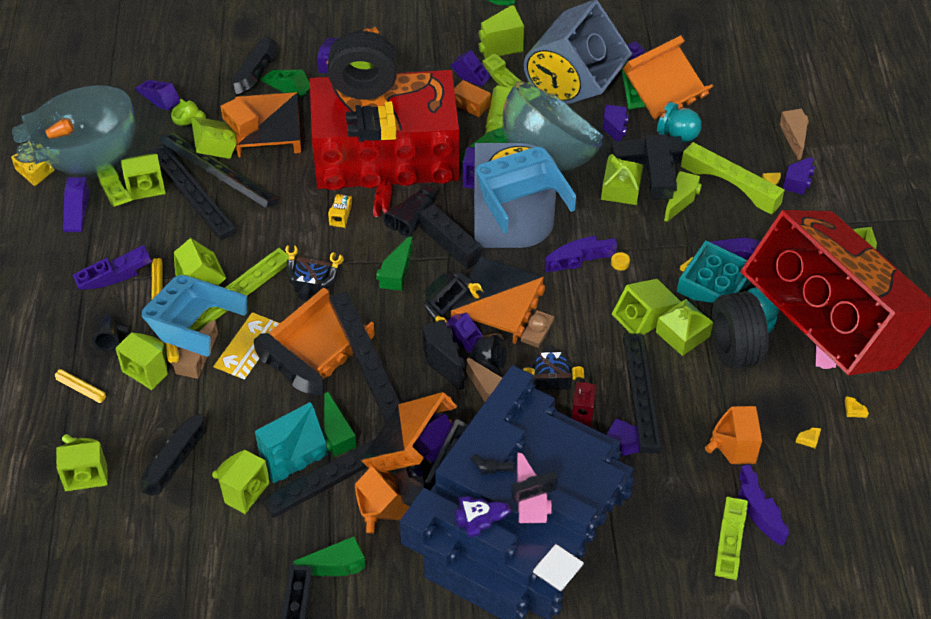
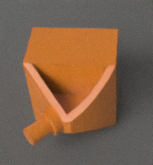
(737, 435)
(379, 497)

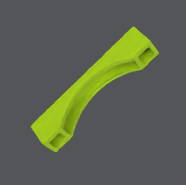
(762, 192)

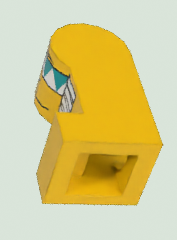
(340, 208)

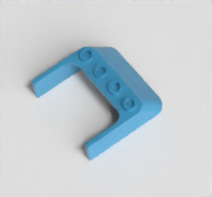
(519, 177)
(181, 304)

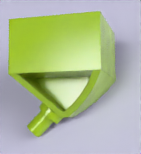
(143, 176)
(621, 181)
(198, 262)
(684, 327)
(143, 359)
(81, 463)
(242, 480)

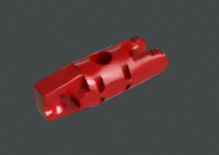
(382, 197)

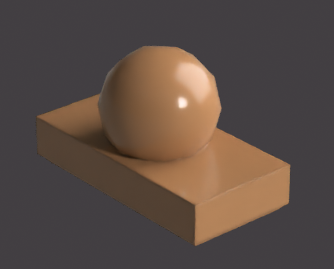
(537, 328)

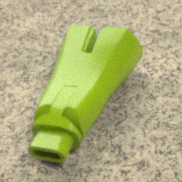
(498, 99)

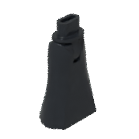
(407, 214)

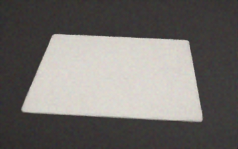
(558, 567)

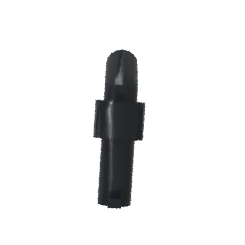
(491, 466)

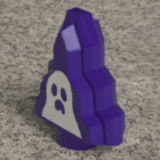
(479, 514)

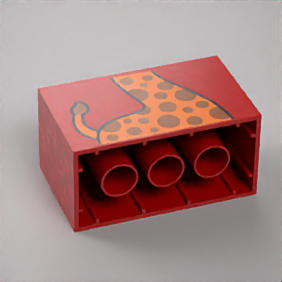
(424, 142)
(839, 291)

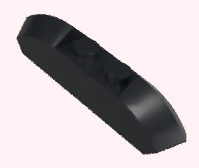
(254, 66)
(292, 367)
(173, 455)
(410, 483)

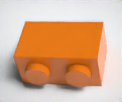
(472, 98)
(239, 117)

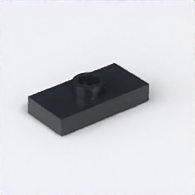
(534, 486)

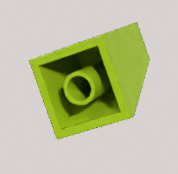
(502, 33)
(643, 304)

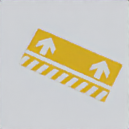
(240, 354)

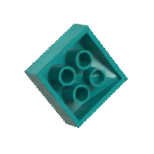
(712, 274)
(291, 442)

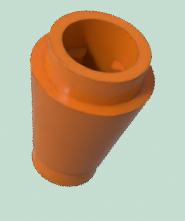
(61, 128)

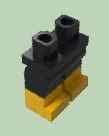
(372, 122)

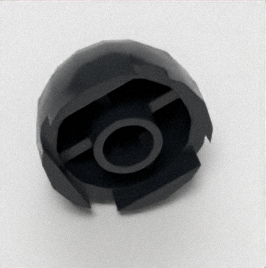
(489, 352)

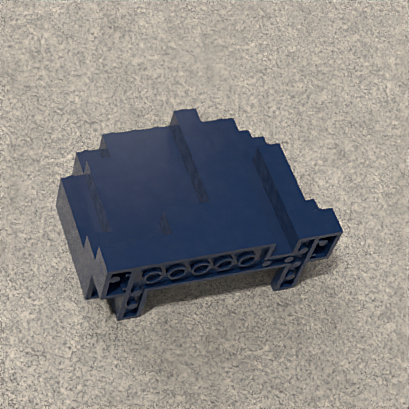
(499, 563)

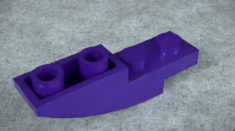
(573, 253)
(111, 272)
(762, 510)

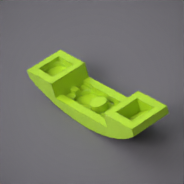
(497, 69)
(113, 188)
(731, 538)

